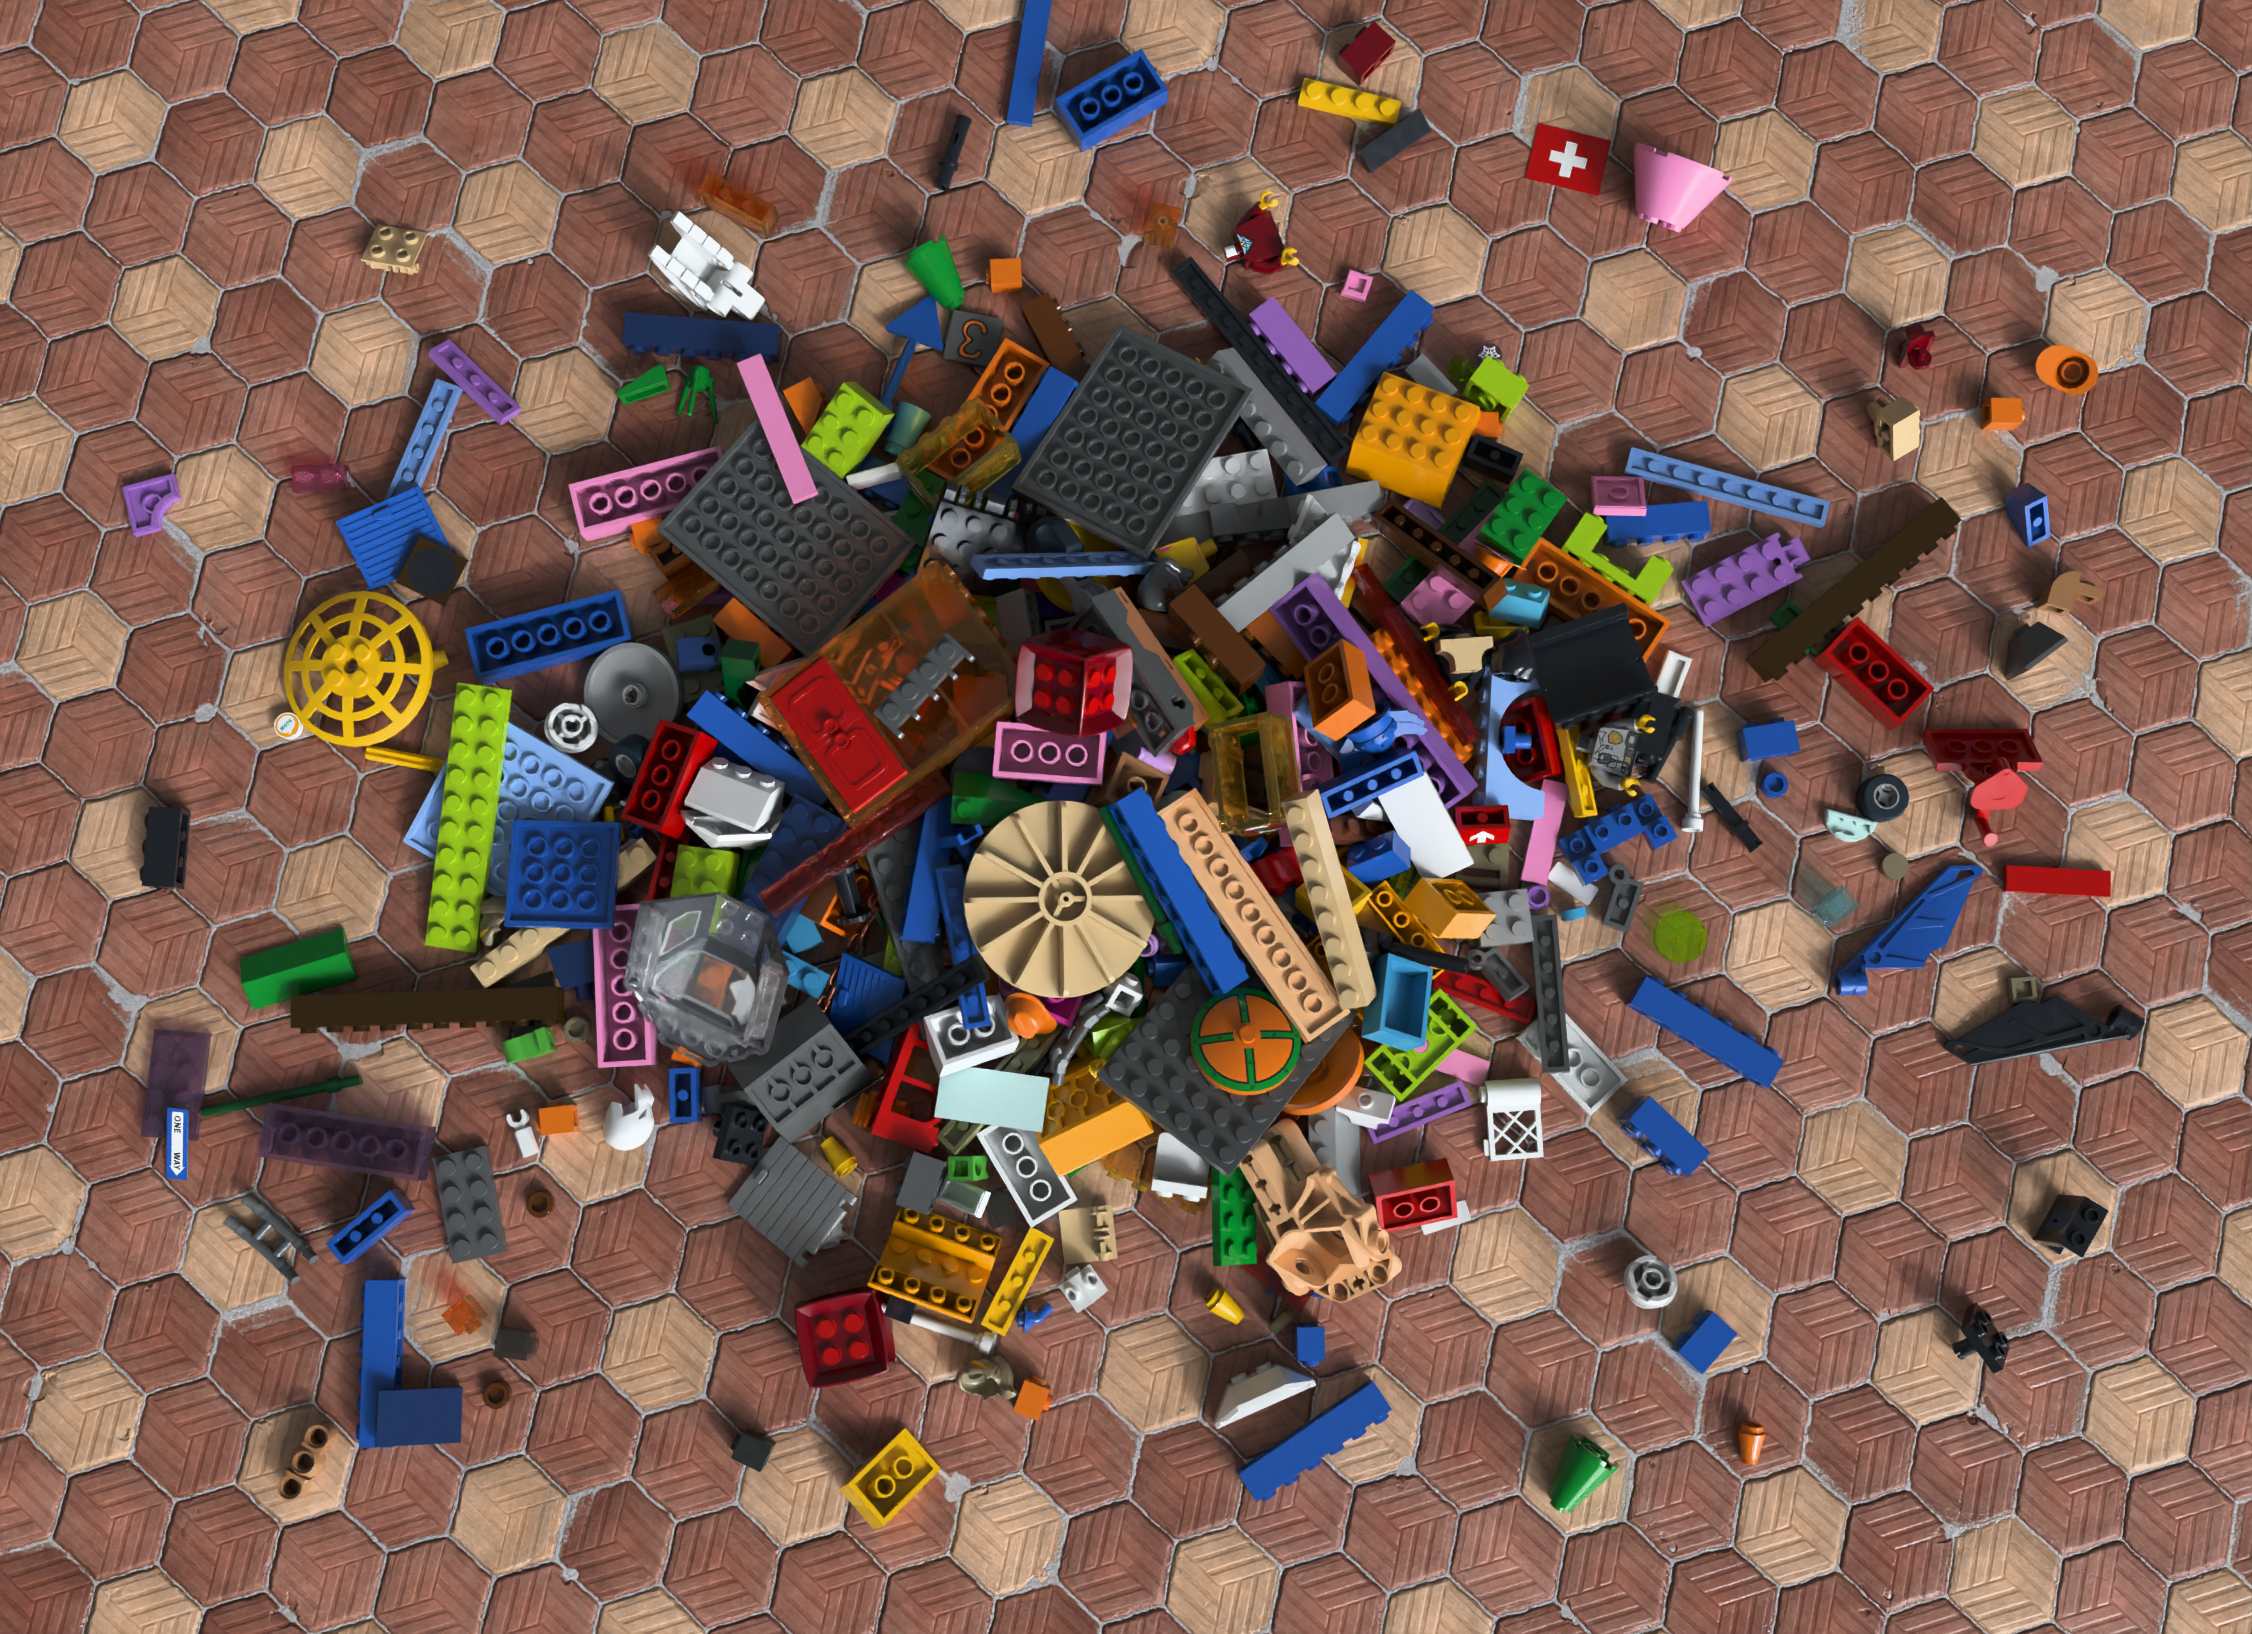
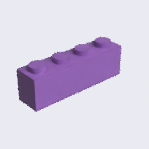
(1291, 348)

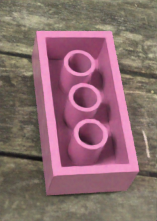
(1048, 757)

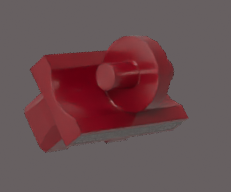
(1916, 347)

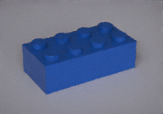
(1111, 100)

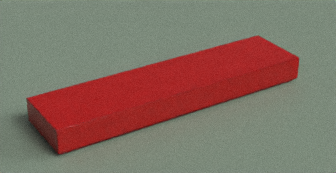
(2056, 881)
(1483, 994)

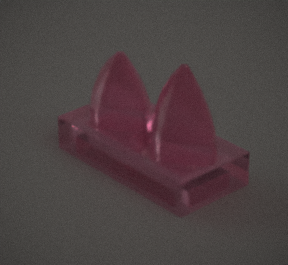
(319, 478)

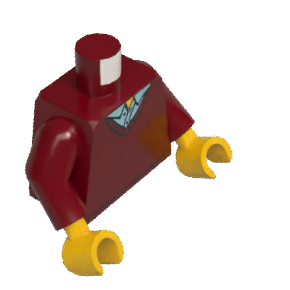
(1259, 241)

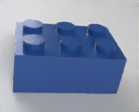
(1662, 1137)

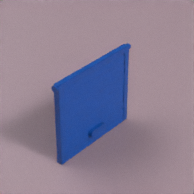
(387, 533)
(863, 993)

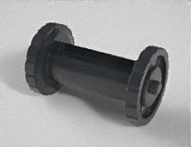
(848, 892)

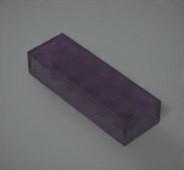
(346, 1141)

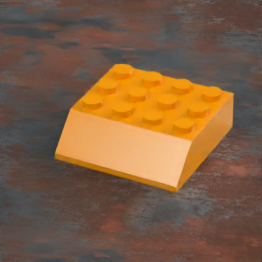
(1412, 439)

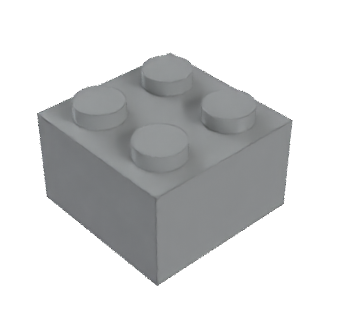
(1512, 922)

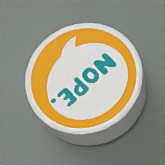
(288, 726)

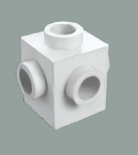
(1123, 994)
(1082, 1287)

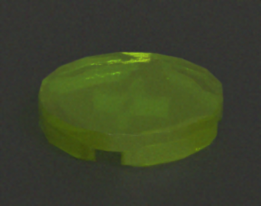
(1680, 937)

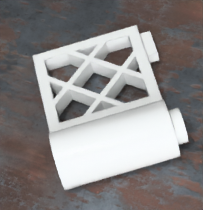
(1506, 1097)

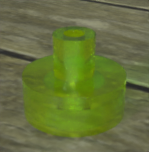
(1461, 368)

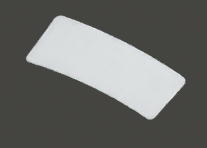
(1569, 882)
(1463, 1216)

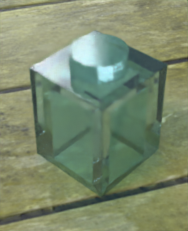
(1834, 907)

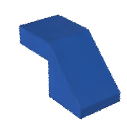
(1326, 479)

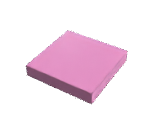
(1618, 495)

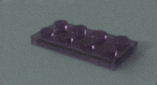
(176, 1080)

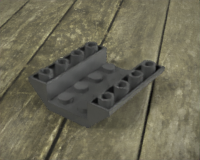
(803, 1073)

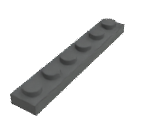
(1549, 995)

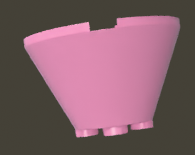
(1672, 187)

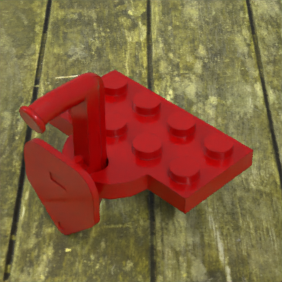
(1988, 760)

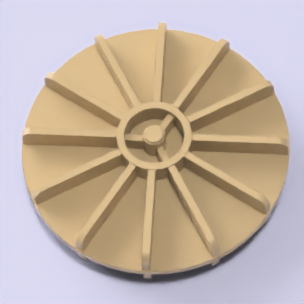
(1054, 902)

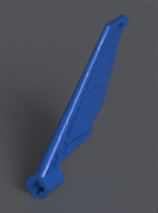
(1912, 933)

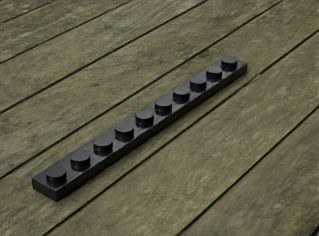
(1260, 360)

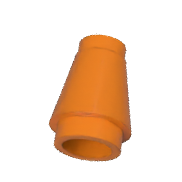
(1750, 1441)

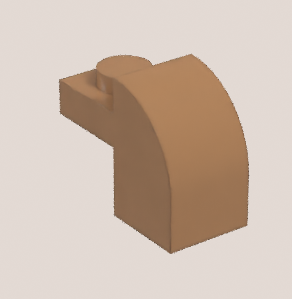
(2061, 592)

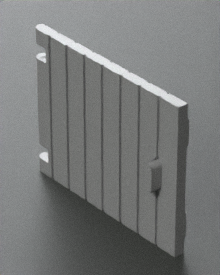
(794, 1204)

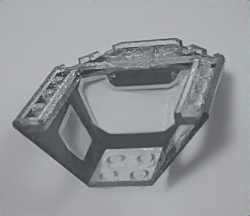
(707, 976)

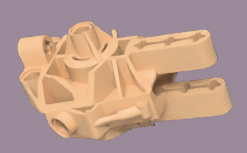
(1301, 1209)

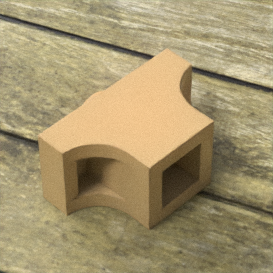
(1464, 652)

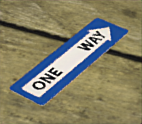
(177, 1144)

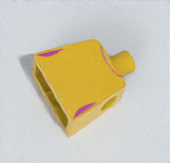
(1188, 554)

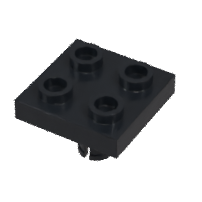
(740, 1135)
(1982, 1338)

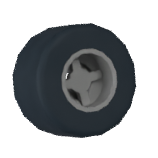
(628, 756)
(1891, 794)

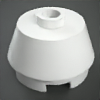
(571, 727)
(1650, 1282)

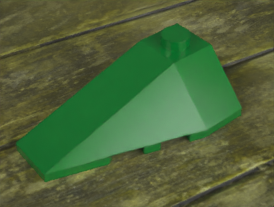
(986, 800)

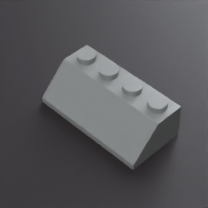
(1336, 1143)

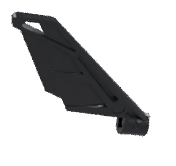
(2041, 1029)

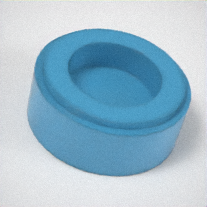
(1573, 913)

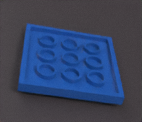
(563, 874)

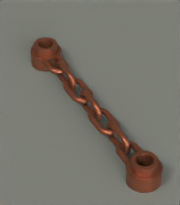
(869, 900)

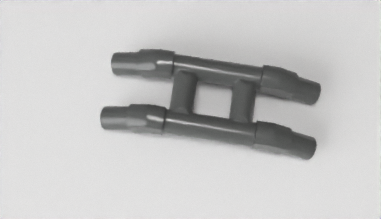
(1071, 1037)
(255, 1238)

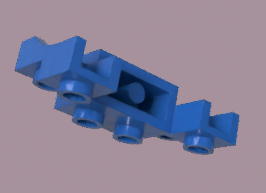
(1621, 824)

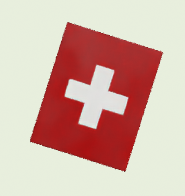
(1568, 159)

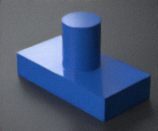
(1510, 740)

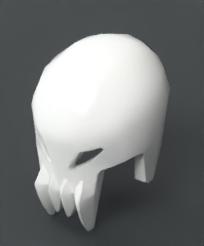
(631, 1125)

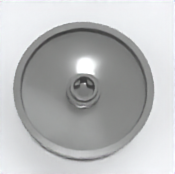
(632, 690)

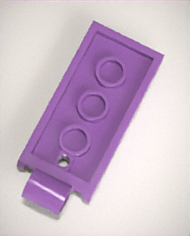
(1744, 578)

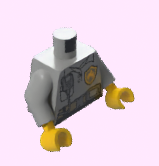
(1614, 751)

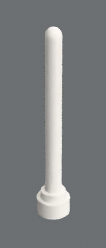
(1692, 820)
(981, 1341)

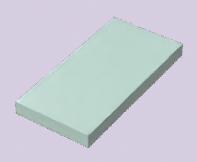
(993, 1098)

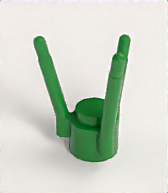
(697, 382)

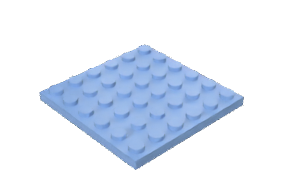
(535, 785)

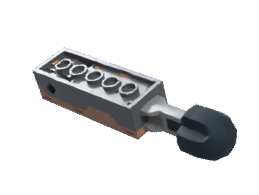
(1159, 694)

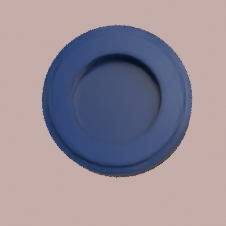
(1773, 784)

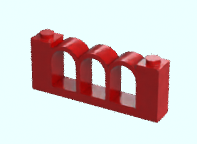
(891, 1125)

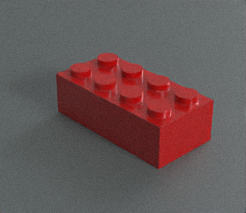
(1873, 673)
(667, 777)

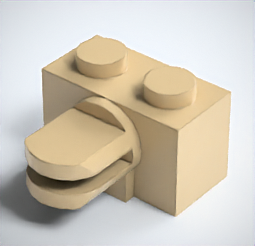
(1895, 426)

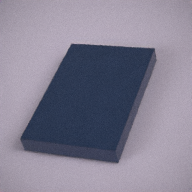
(418, 1416)

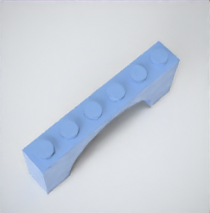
(1494, 779)

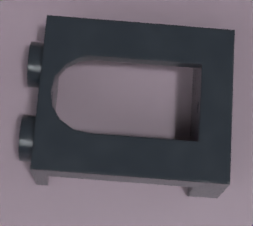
(2074, 1225)

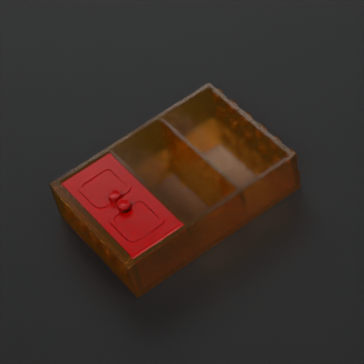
(831, 696)

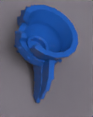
(1378, 734)

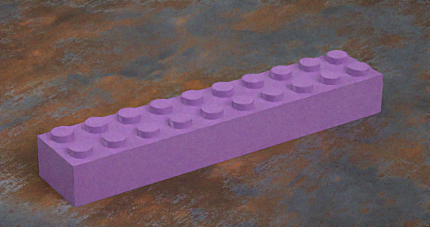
(1316, 622)

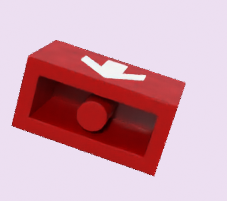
(1483, 824)

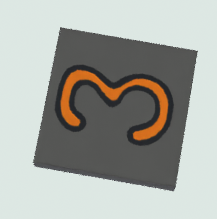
(972, 339)

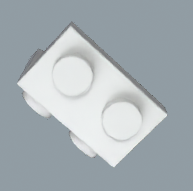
(1178, 1170)

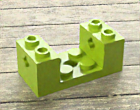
(1645, 583)
(1403, 1070)

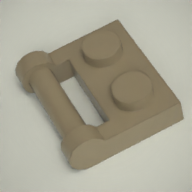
(1491, 858)

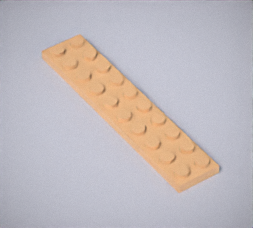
(1252, 917)

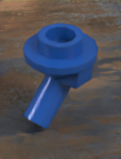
(1027, 1318)

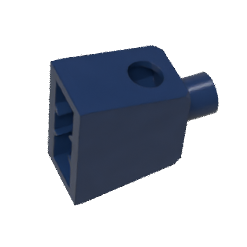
(692, 657)
(575, 967)

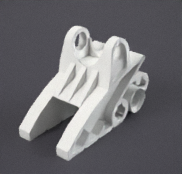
(706, 273)

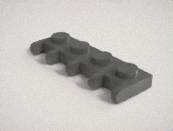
(921, 683)

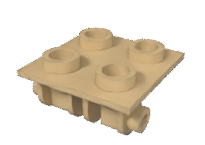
(394, 249)
(1088, 1234)

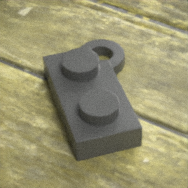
(1622, 900)
(1499, 973)

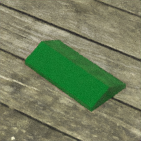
(297, 969)

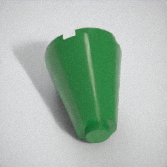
(936, 272)
(1579, 1473)

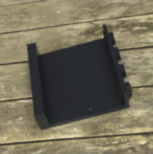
(1591, 667)

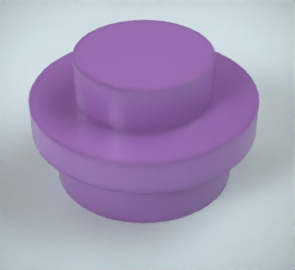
(1537, 896)

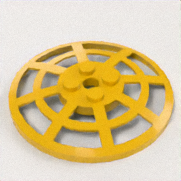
(368, 672)

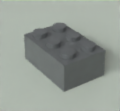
(921, 1182)

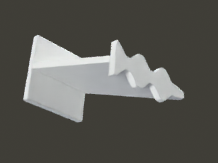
(1338, 567)

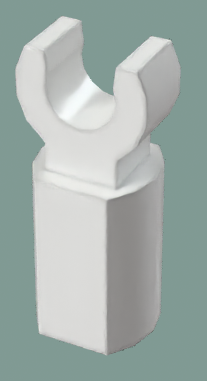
(524, 1134)

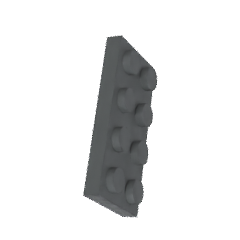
(470, 1204)

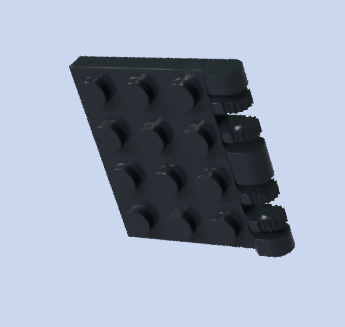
(965, 530)

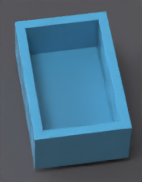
(1402, 1004)

